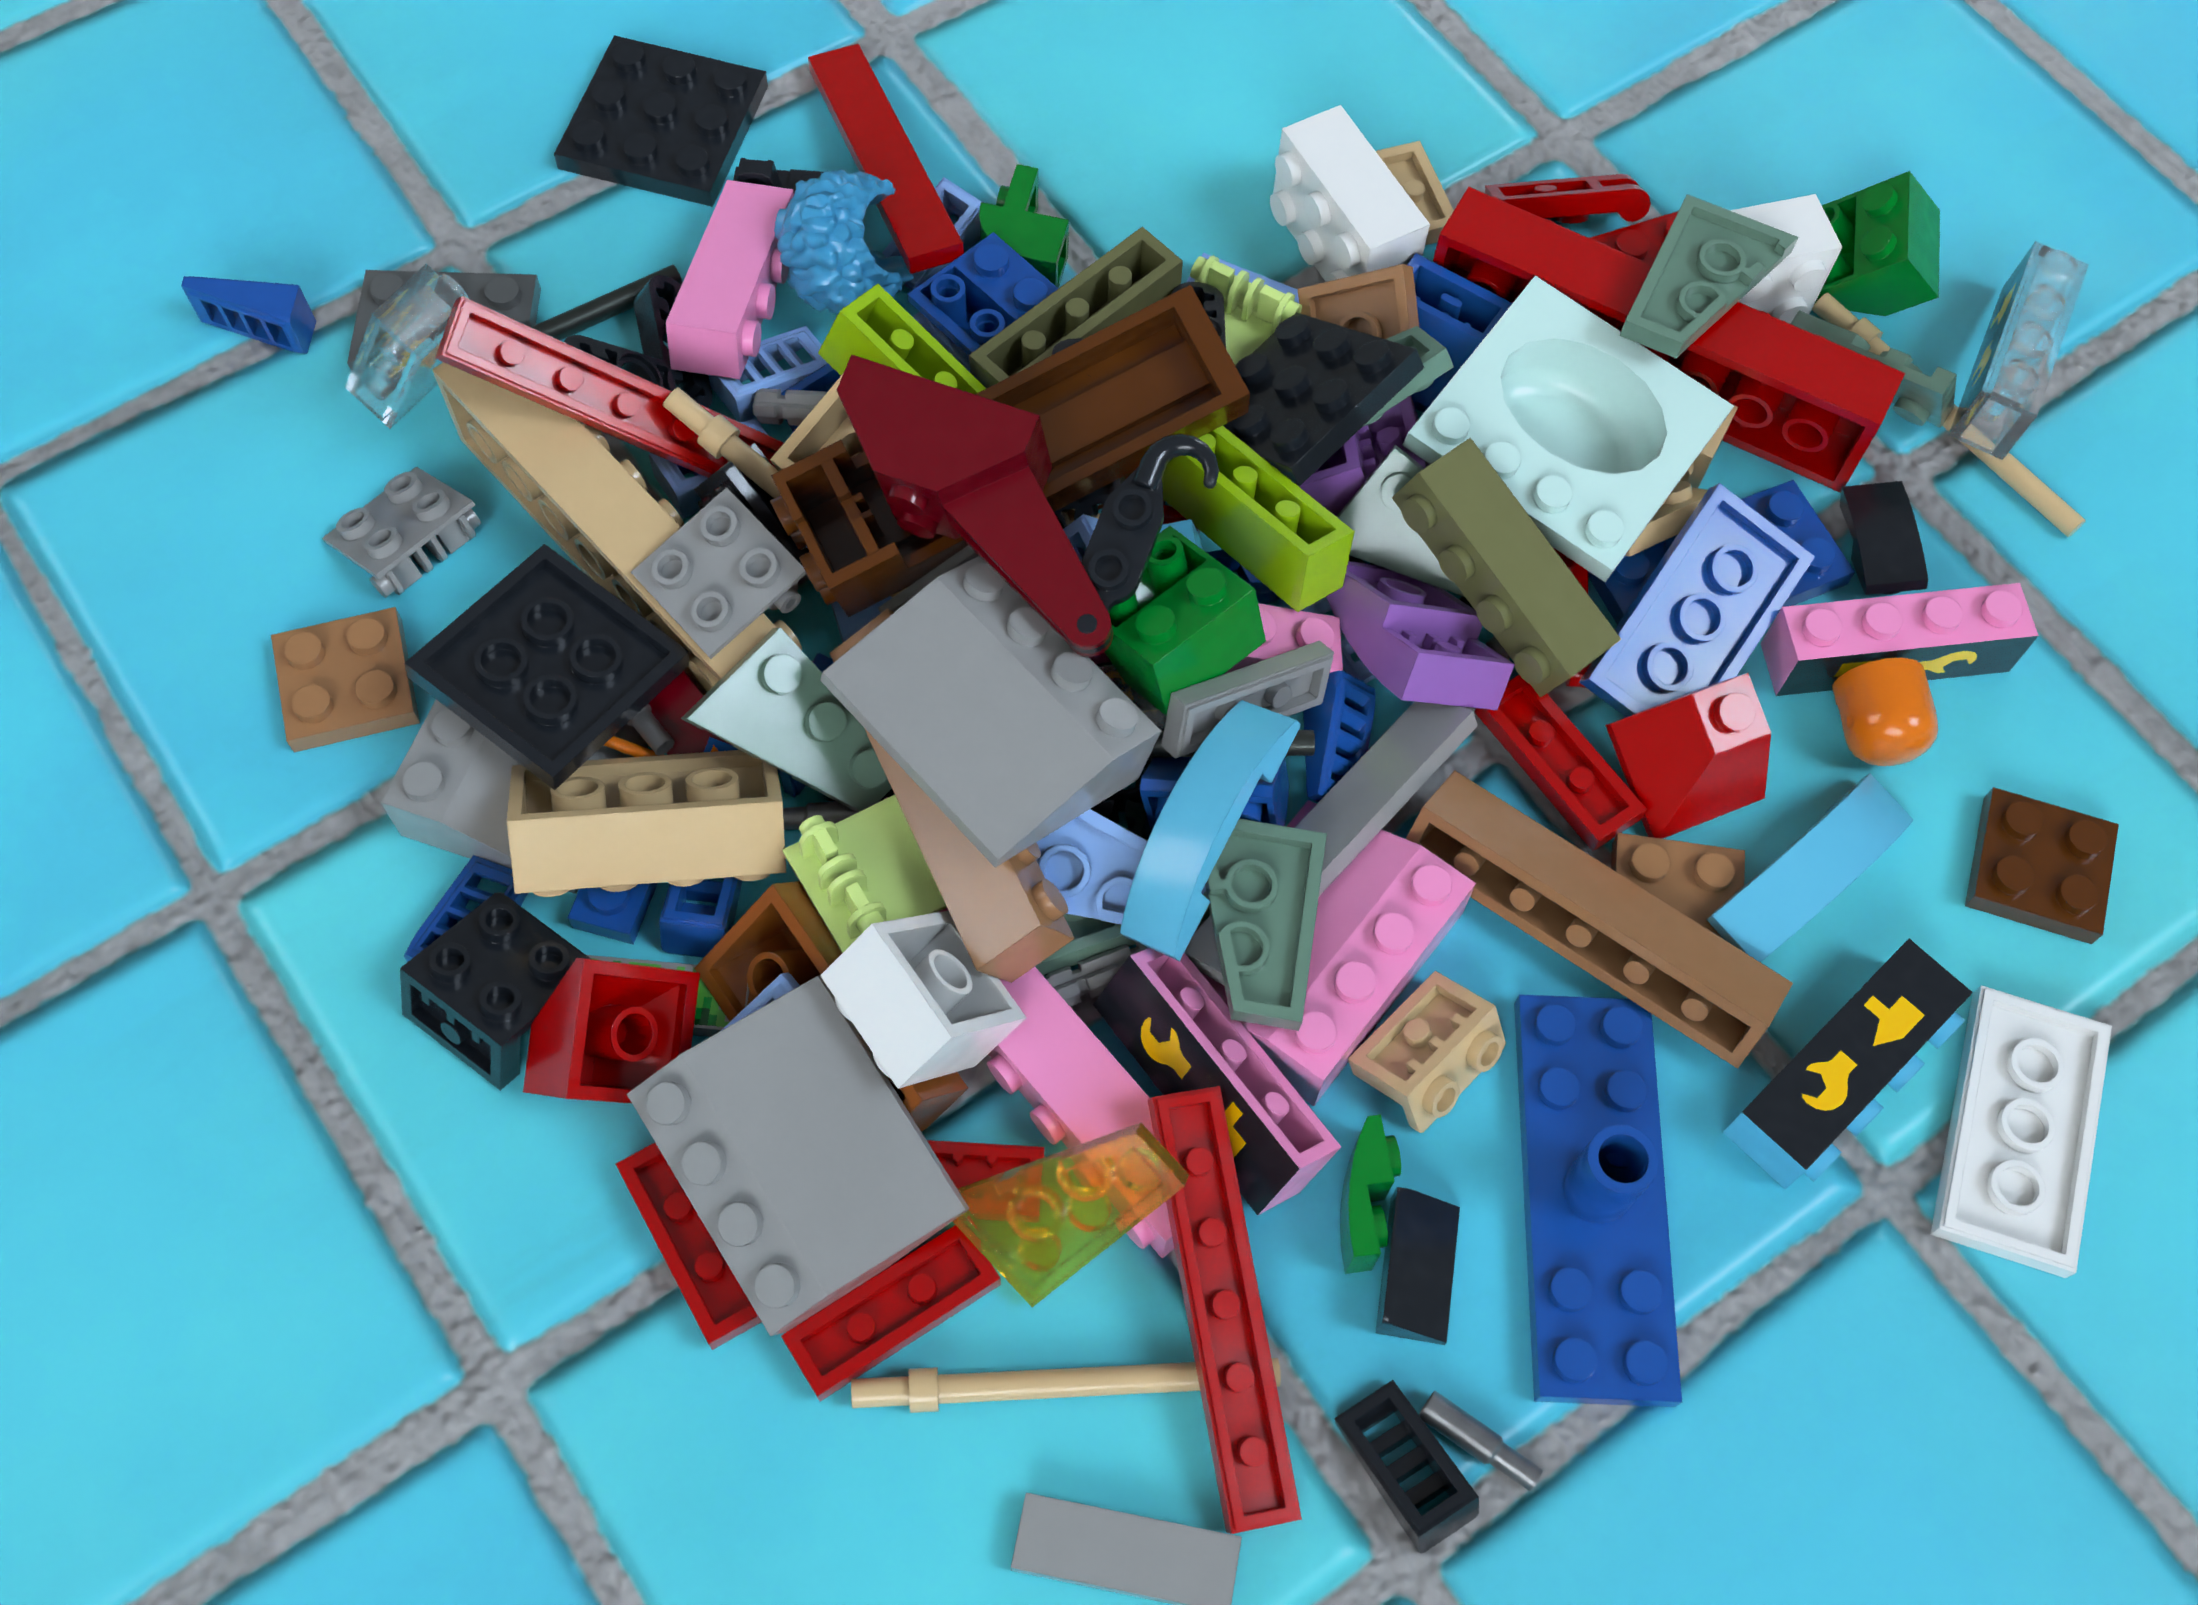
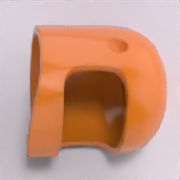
(1886, 711)

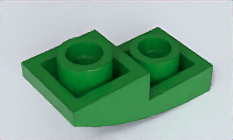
(1367, 1179)

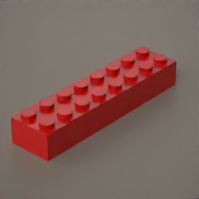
(1794, 390)

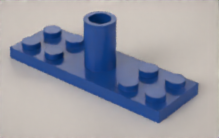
(1595, 1204)

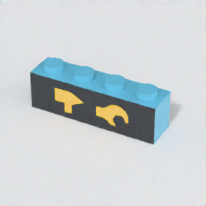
(1848, 1064)

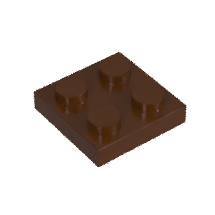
(2042, 865)

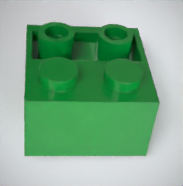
(1887, 247)
(1183, 622)

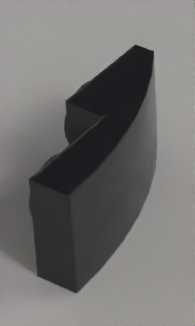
(1885, 538)

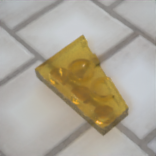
(1067, 1207)

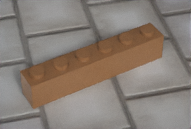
(1003, 912)
(1602, 920)

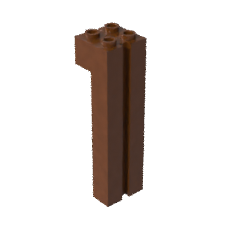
(1148, 381)

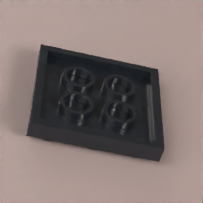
(662, 120)
(1315, 390)
(548, 665)

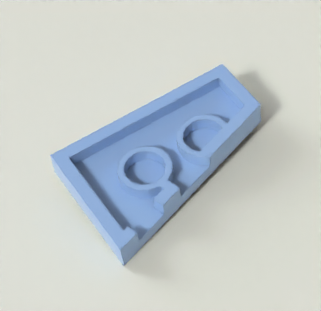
(1092, 865)

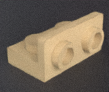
(1431, 1049)

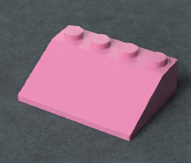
(1366, 948)

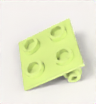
(1249, 308)
(863, 870)

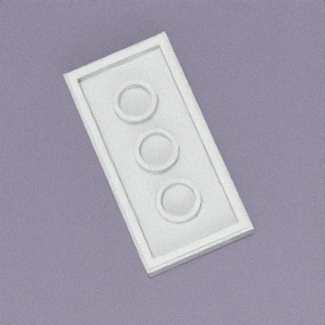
(2022, 1132)

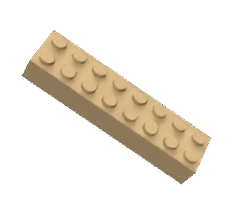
(582, 501)

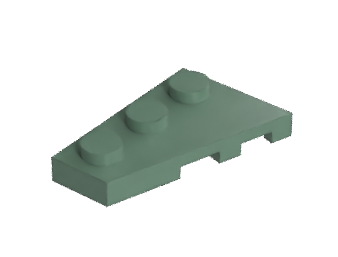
(1265, 919)

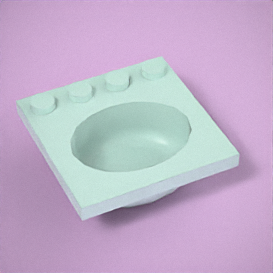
(1574, 424)

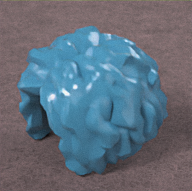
(825, 243)

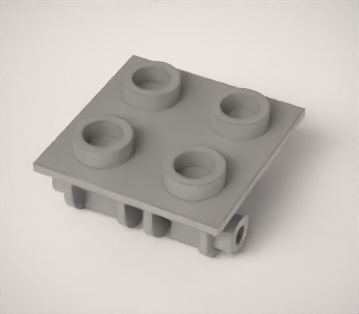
(397, 526)
(721, 573)

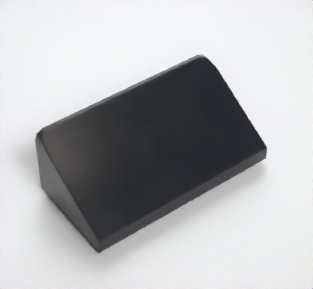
(1418, 1267)

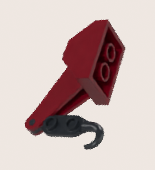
(980, 475)

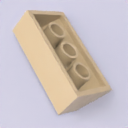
(646, 823)

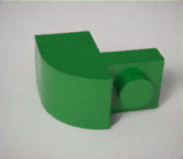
(1034, 236)

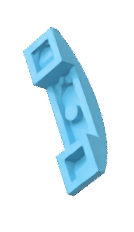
(1197, 822)
(1812, 870)

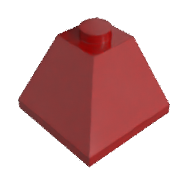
(1695, 755)
(609, 1029)

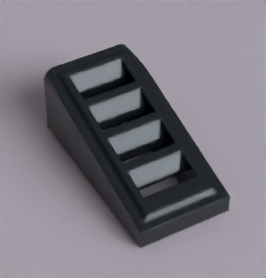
(1444, 1518)

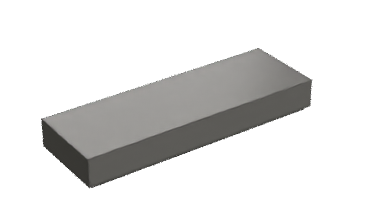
(1279, 684)
(1125, 1553)

